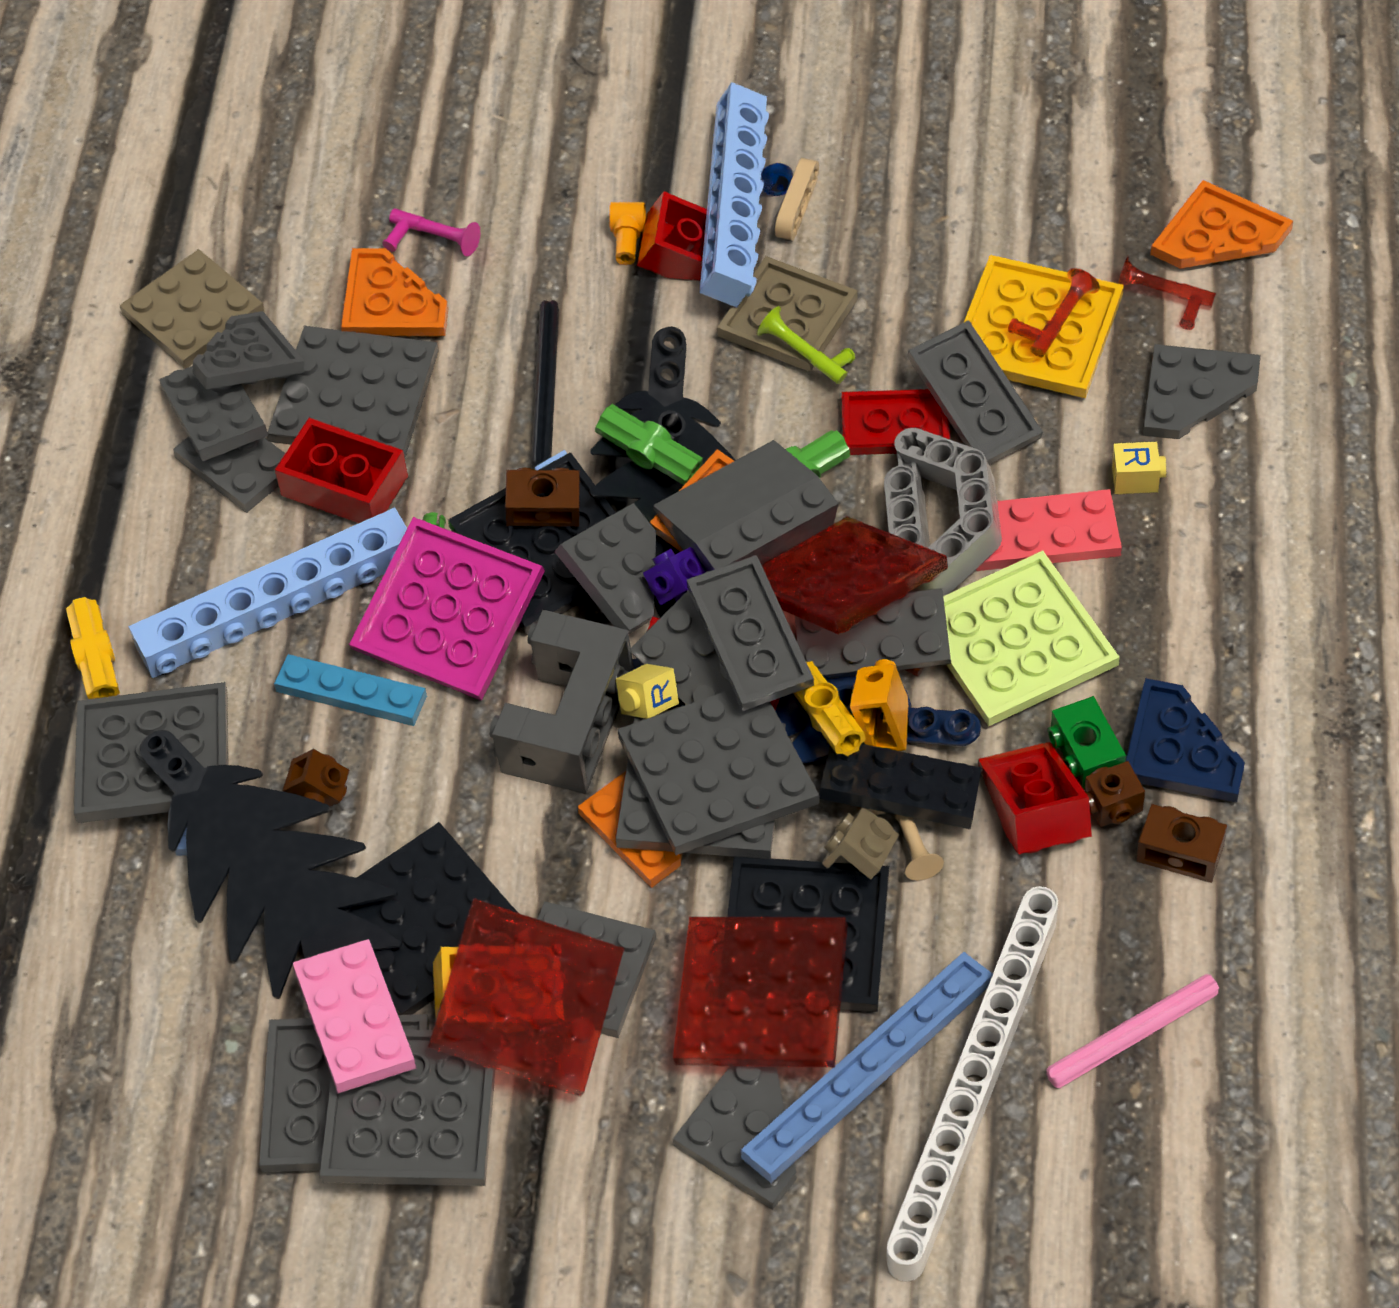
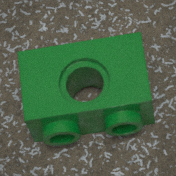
(1084, 724)

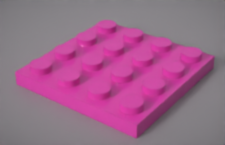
(447, 608)

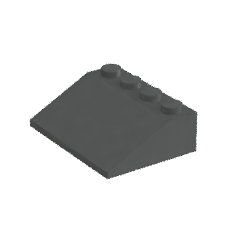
(749, 509)

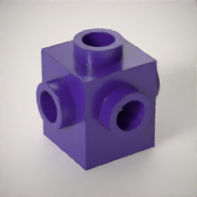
(670, 574)

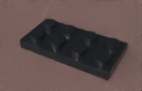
(902, 784)

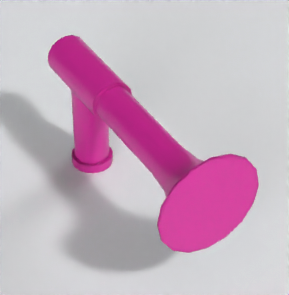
(466, 237)

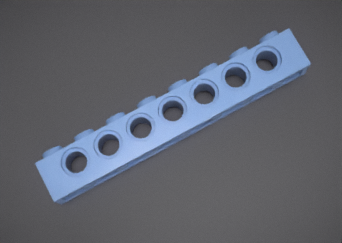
(734, 196)
(268, 594)

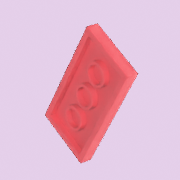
(1060, 525)

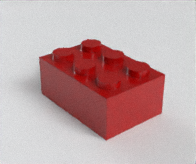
(341, 472)

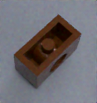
(528, 509)
(1192, 858)

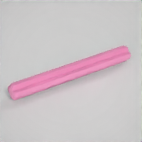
(1132, 1031)

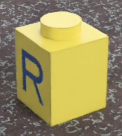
(1137, 467)
(647, 691)

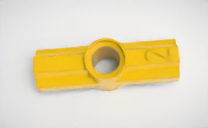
(92, 649)
(830, 714)

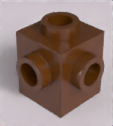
(317, 778)
(1114, 794)

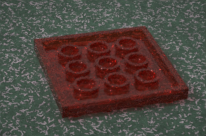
(849, 574)
(761, 992)
(526, 998)

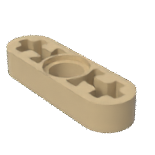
(797, 199)

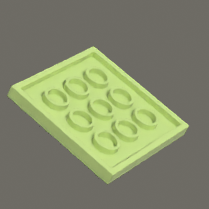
(1022, 638)

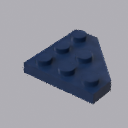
(1180, 746)

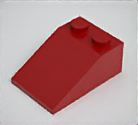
(673, 238)
(1036, 798)

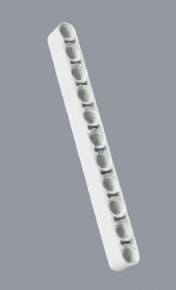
(972, 1095)

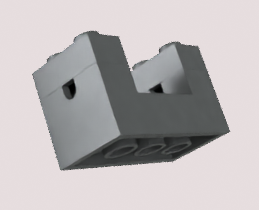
(566, 745)

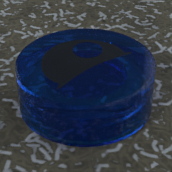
(776, 179)

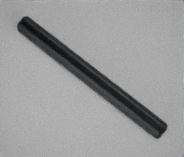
(545, 383)

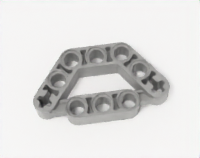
(957, 467)

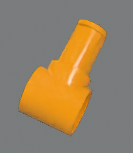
(626, 223)

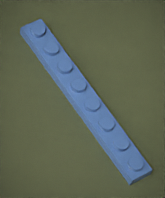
(866, 1067)

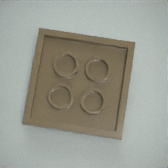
(808, 304)
(189, 306)

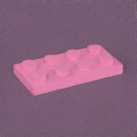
(354, 1016)

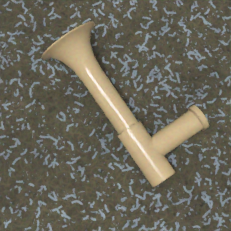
(922, 864)

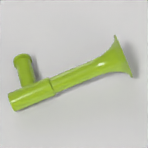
(831, 367)

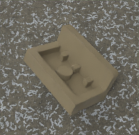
(862, 841)

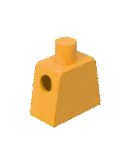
(879, 691)

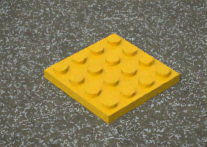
(1032, 296)

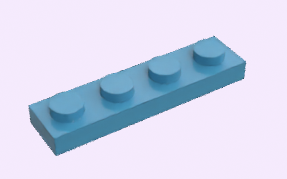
(350, 690)

